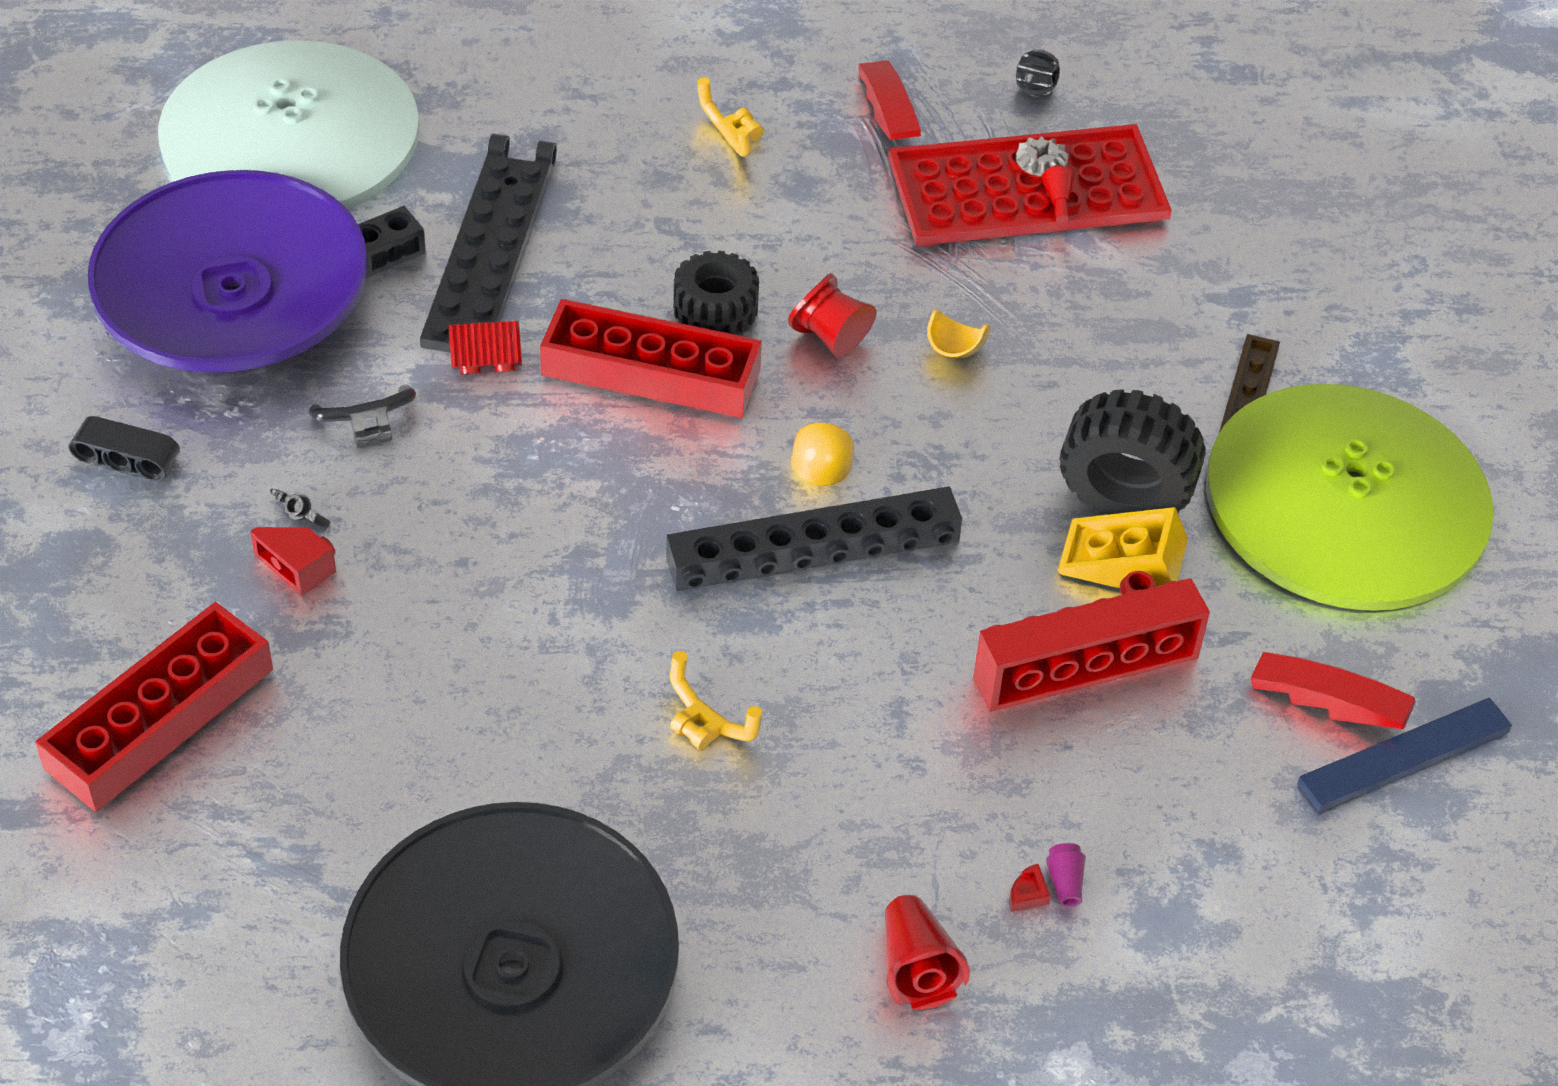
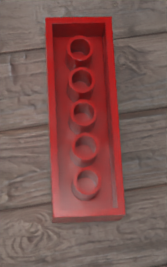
(651, 357)
(1090, 644)
(154, 706)

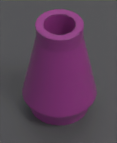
(1067, 872)

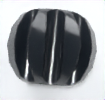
(1037, 72)

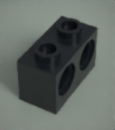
(392, 239)

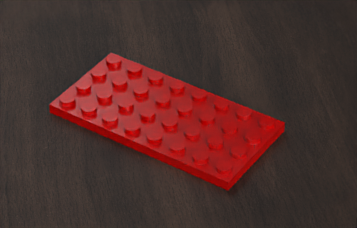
(983, 193)

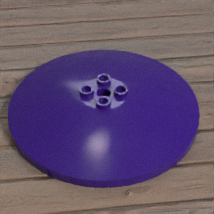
(175, 250)

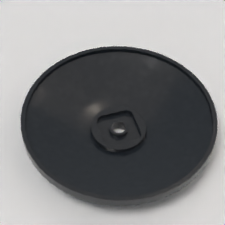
(496, 888)

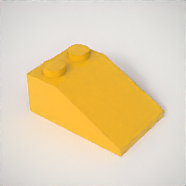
(1114, 545)

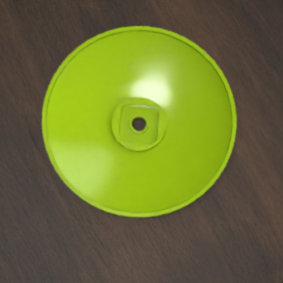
(1338, 538)

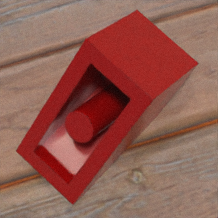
(295, 555)

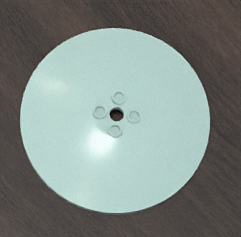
(342, 129)

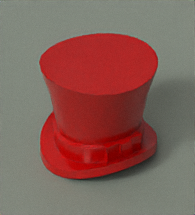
(833, 317)

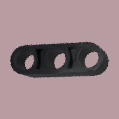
(124, 448)

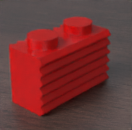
(485, 346)

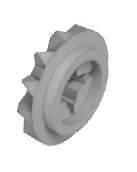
(1027, 155)

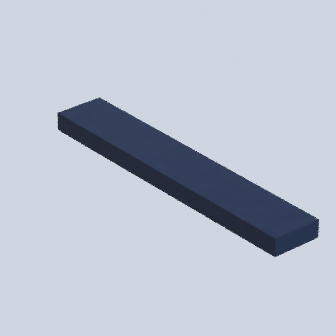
(1404, 754)

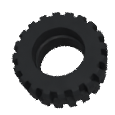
(1138, 427)

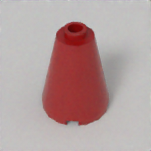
(920, 956)

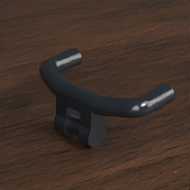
(366, 410)

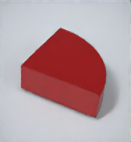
(1029, 890)

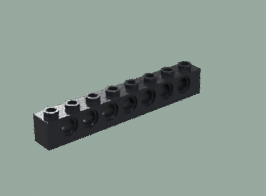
(813, 538)

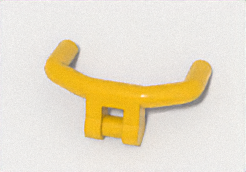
(736, 128)
(697, 711)

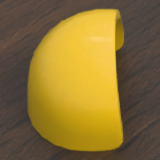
(954, 338)
(822, 454)

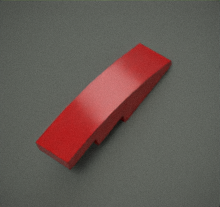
(890, 100)
(1342, 692)

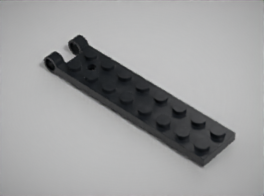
(489, 241)

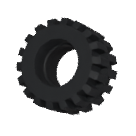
(716, 292)

